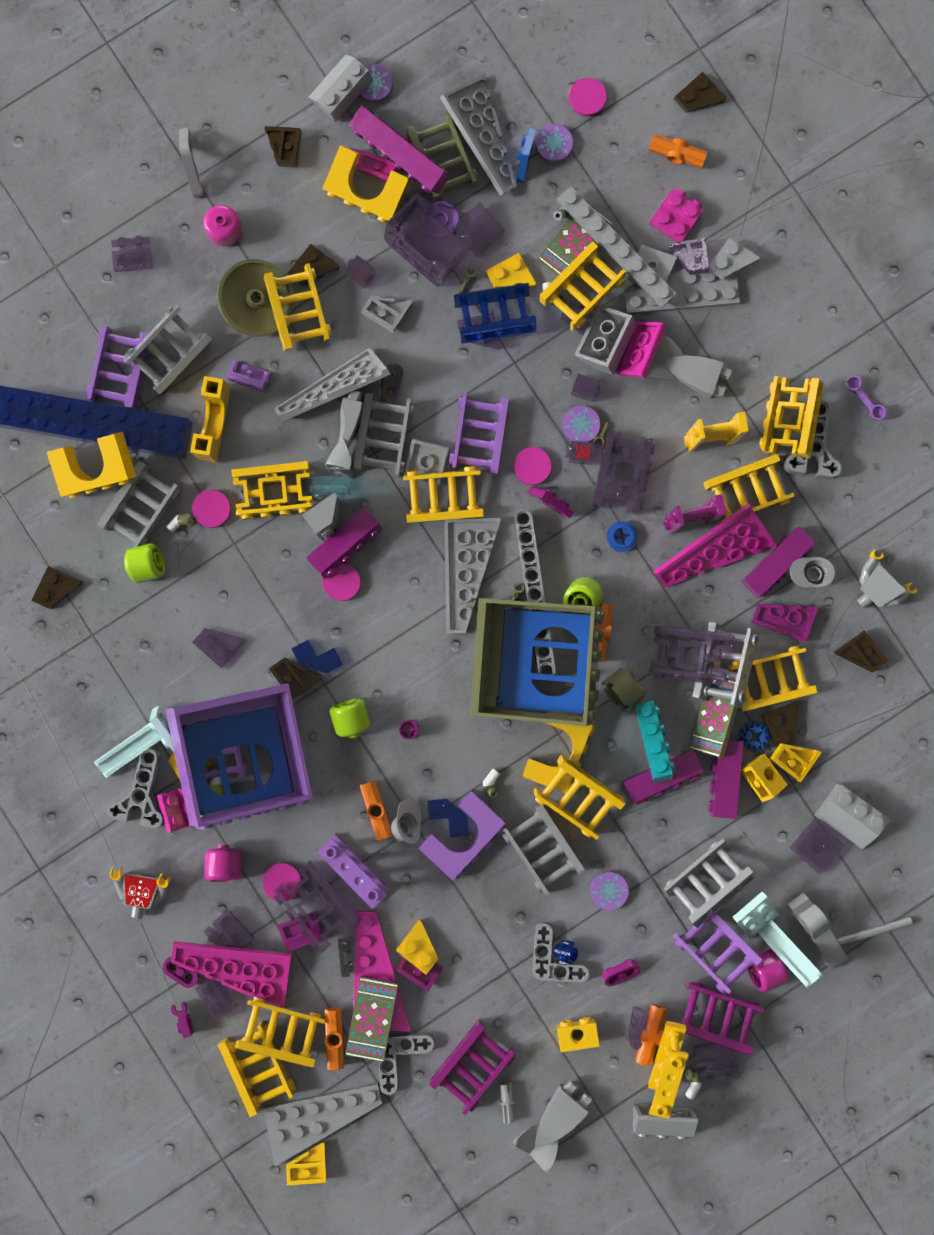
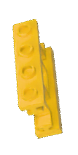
(806, 421)
(271, 473)

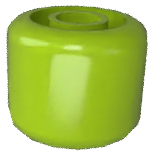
(144, 563)
(583, 592)
(350, 718)

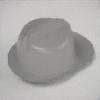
(812, 572)
(408, 822)

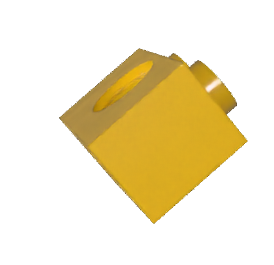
(763, 777)
(587, 1040)

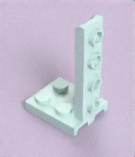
(138, 742)
(758, 919)

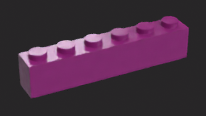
(400, 150)

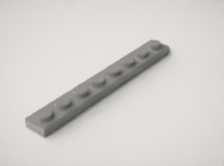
(616, 247)

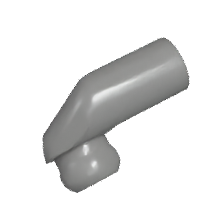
(560, 213)

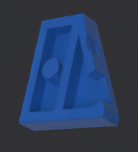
(525, 153)

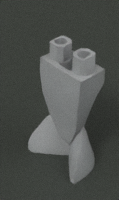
(693, 371)
(351, 413)
(558, 1119)

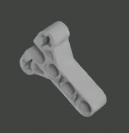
(822, 458)
(148, 805)
(818, 929)

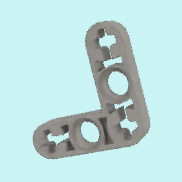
(186, 152)
(552, 966)
(396, 1049)

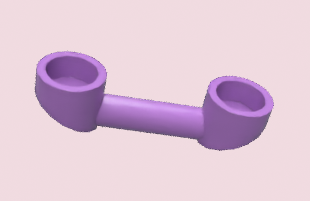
(854, 384)

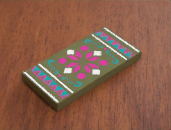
(567, 245)
(714, 723)
(371, 1019)

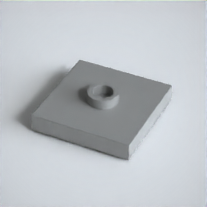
(659, 261)
(426, 458)

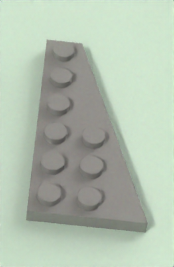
(479, 125)
(691, 293)
(348, 377)
(466, 558)
(307, 1120)

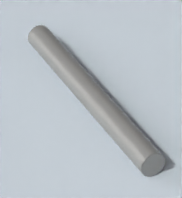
(875, 931)

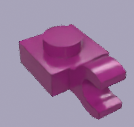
(184, 1022)

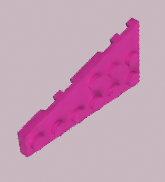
(724, 544)
(373, 961)
(242, 969)

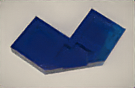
(323, 663)
(445, 809)

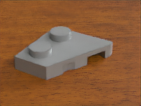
(731, 259)
(386, 311)

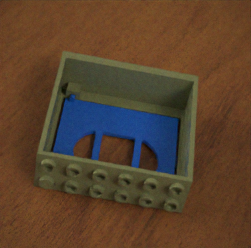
(516, 674)

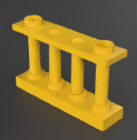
(577, 268)
(278, 302)
(728, 431)
(751, 471)
(435, 511)
(785, 692)
(581, 778)
(285, 1052)
(667, 1069)
(245, 1084)

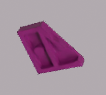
(548, 499)

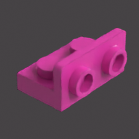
(173, 810)

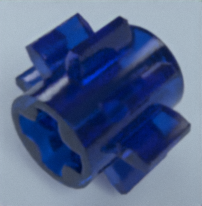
(566, 952)

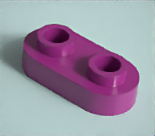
(621, 972)
(180, 974)

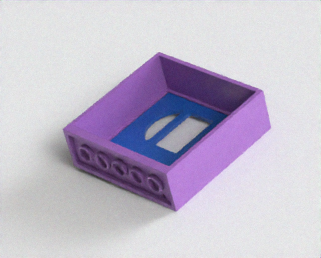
(198, 741)

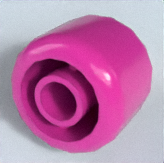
(222, 225)
(223, 864)
(770, 974)

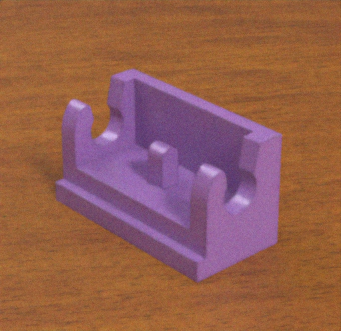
(248, 376)

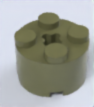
(623, 689)

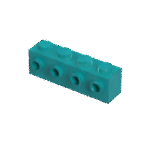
(655, 747)

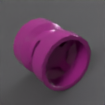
(408, 729)

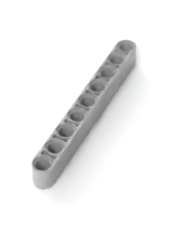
(533, 585)

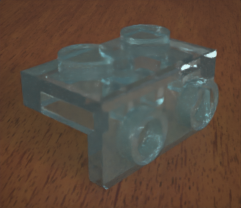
(327, 485)

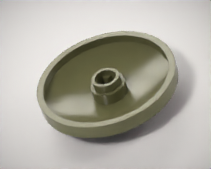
(245, 299)

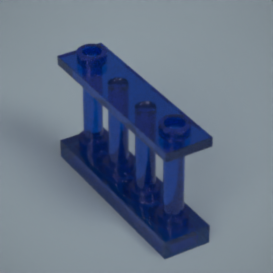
(498, 329)

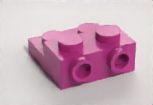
(677, 215)

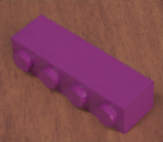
(344, 543)
(777, 562)
(726, 782)
(642, 786)

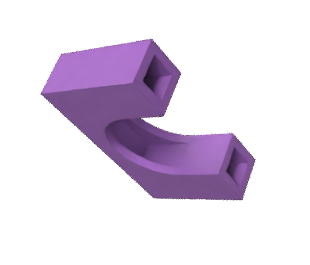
(453, 861)

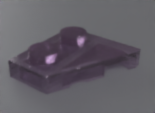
(691, 255)

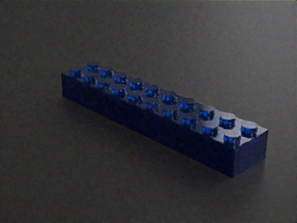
(92, 420)

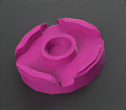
(587, 97)
(532, 466)
(211, 508)
(343, 583)
(279, 874)

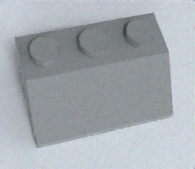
(341, 87)
(606, 339)
(325, 516)
(851, 816)
(680, 1124)

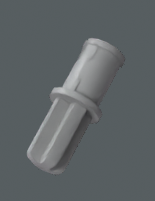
(507, 1102)

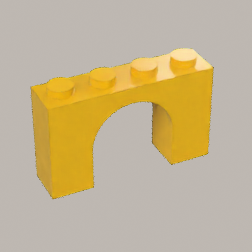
(340, 184)
(208, 443)
(72, 480)
(544, 773)

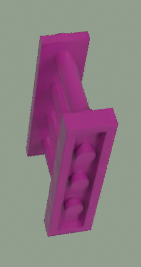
(710, 512)
(722, 1038)
(452, 1063)

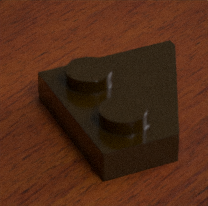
(699, 94)
(285, 144)
(319, 261)
(54, 587)
(862, 652)
(297, 676)
(782, 723)

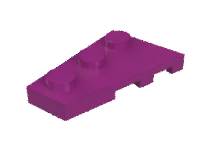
(786, 620)

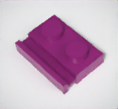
(293, 936)
(416, 976)

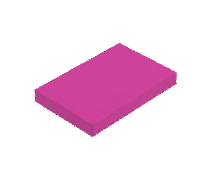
(641, 349)

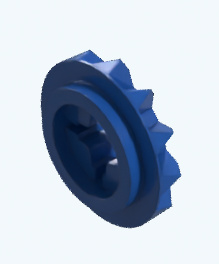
(627, 529)
(745, 735)

